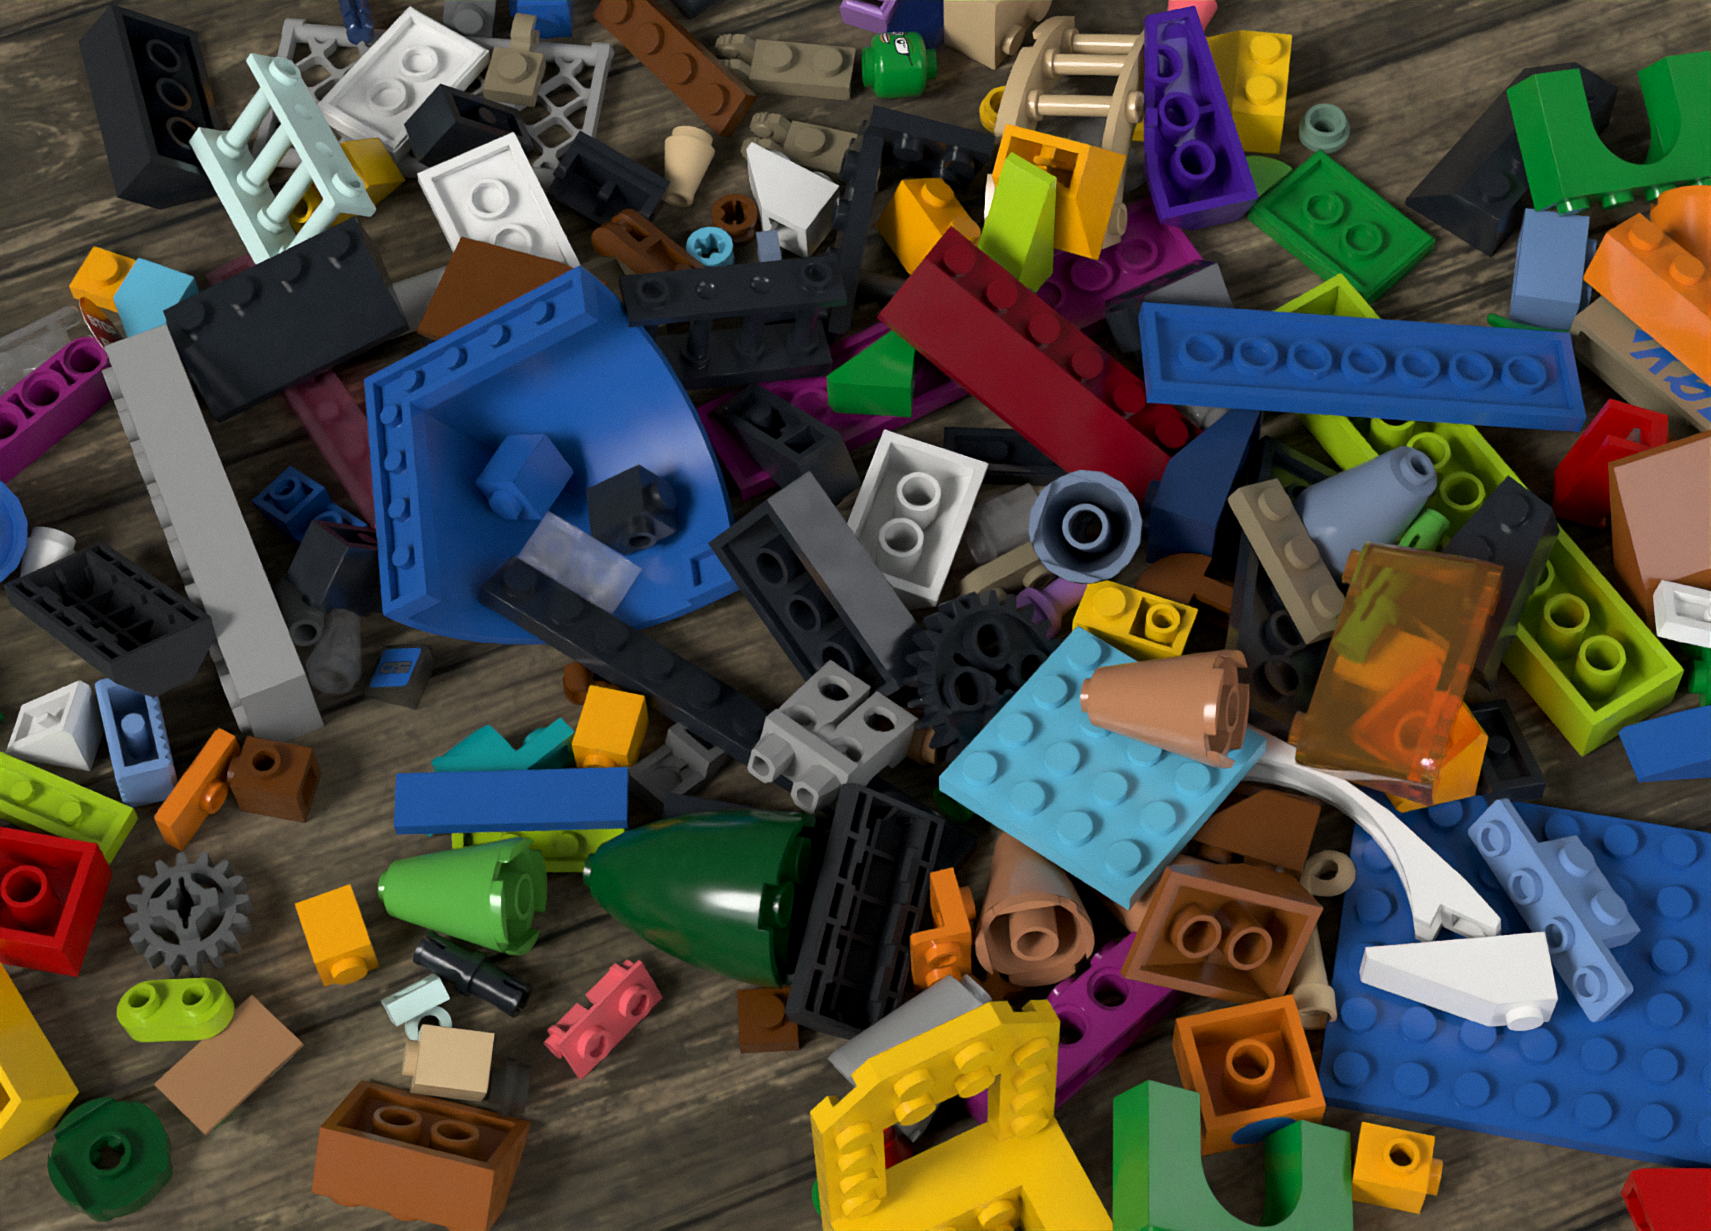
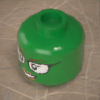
(898, 65)

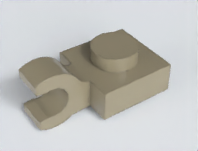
(516, 71)

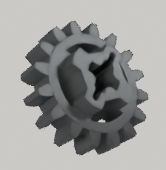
(166, 905)

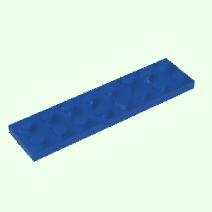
(1359, 367)

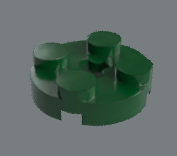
(108, 1191)

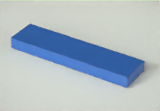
(512, 800)

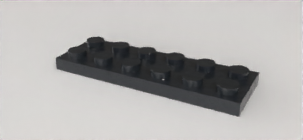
(1278, 661)

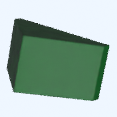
(876, 380)

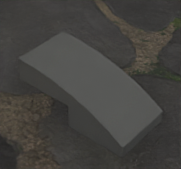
(675, 767)

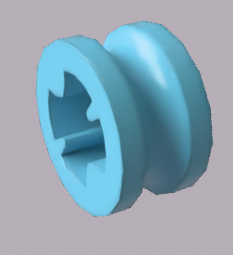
(711, 237)

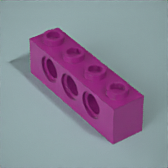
(1102, 1029)

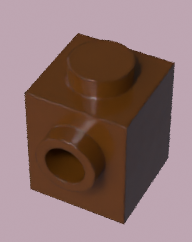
(274, 779)

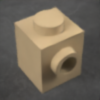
(449, 1062)

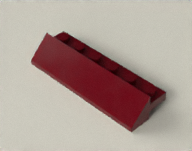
(1034, 367)

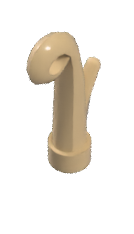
(1309, 981)

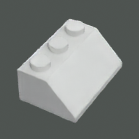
(915, 514)

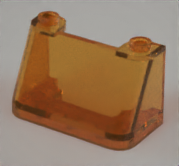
(1397, 668)

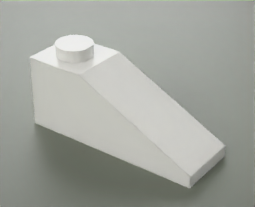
(1475, 978)

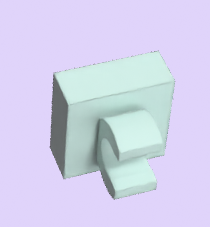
(416, 1002)

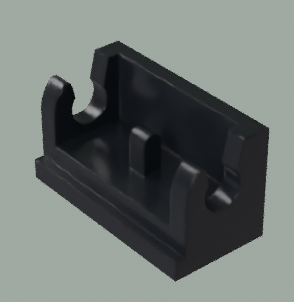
(602, 182)

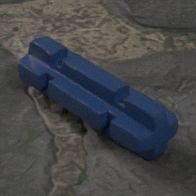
(357, 20)

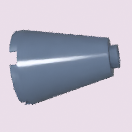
(1366, 504)
(1067, 511)

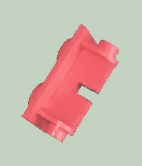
(619, 1005)

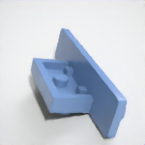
(1567, 898)

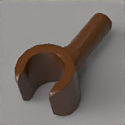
(577, 682)

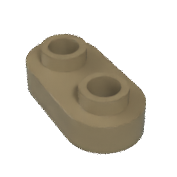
(1008, 574)

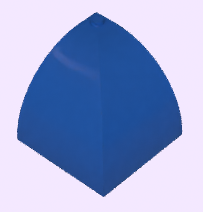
(605, 400)

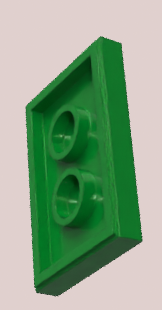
(1341, 227)

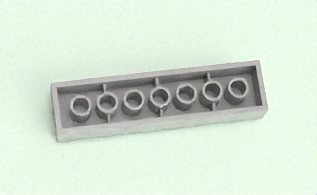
(209, 538)

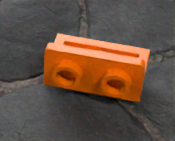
(948, 945)

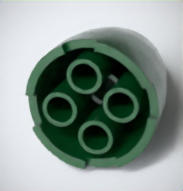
(716, 888)

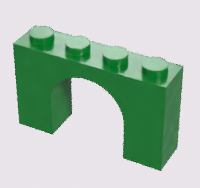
(1573, 167)
(1163, 1181)

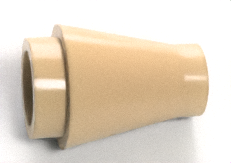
(686, 161)

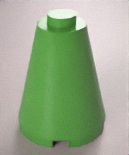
(471, 893)

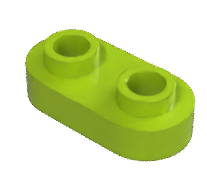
(168, 1010)

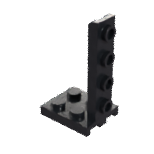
(900, 148)

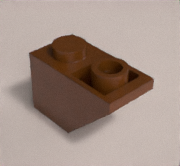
(1259, 832)

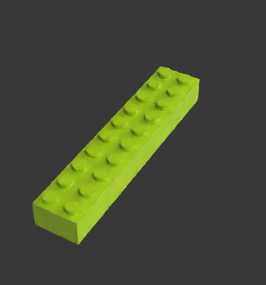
(1577, 638)

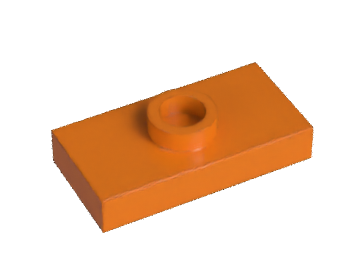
(198, 791)

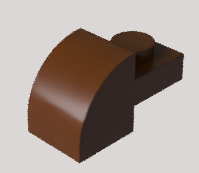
(1188, 581)

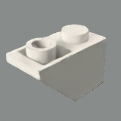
(791, 199)

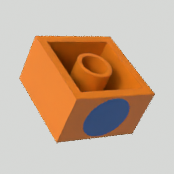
(1249, 1072)

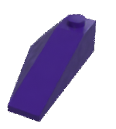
(1189, 133)

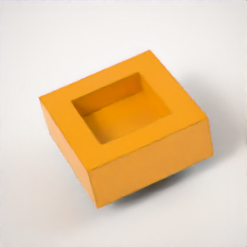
(101, 277)

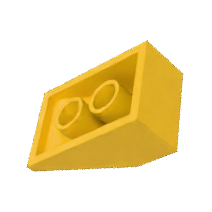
(1254, 81)

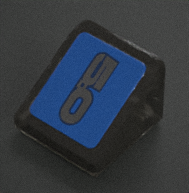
(401, 674)

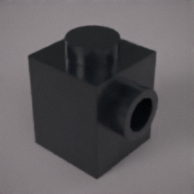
(632, 510)

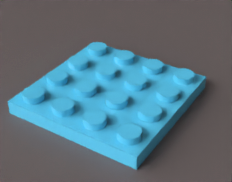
(1083, 793)

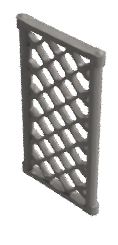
(567, 58)

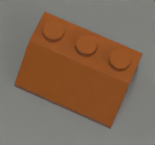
(418, 1157)

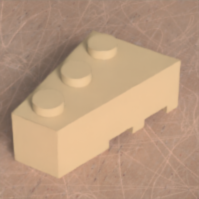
(990, 27)

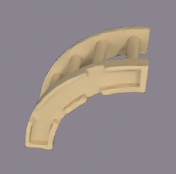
(1067, 52)

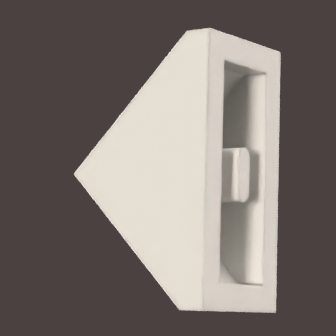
(59, 728)

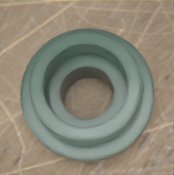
(1324, 118)

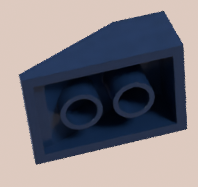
(1190, 502)

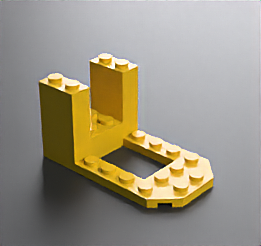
(986, 1179)

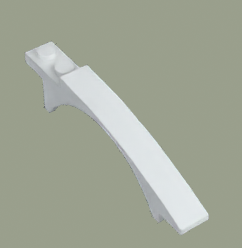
(1433, 888)

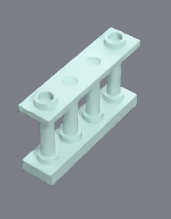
(243, 181)

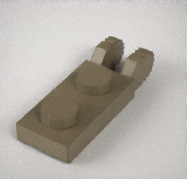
(789, 66)
(804, 144)

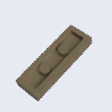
(1289, 558)

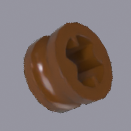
(736, 205)

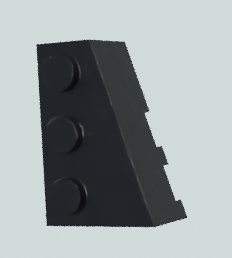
(1515, 532)

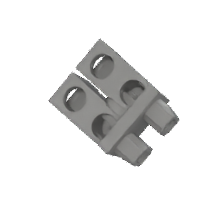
(830, 741)

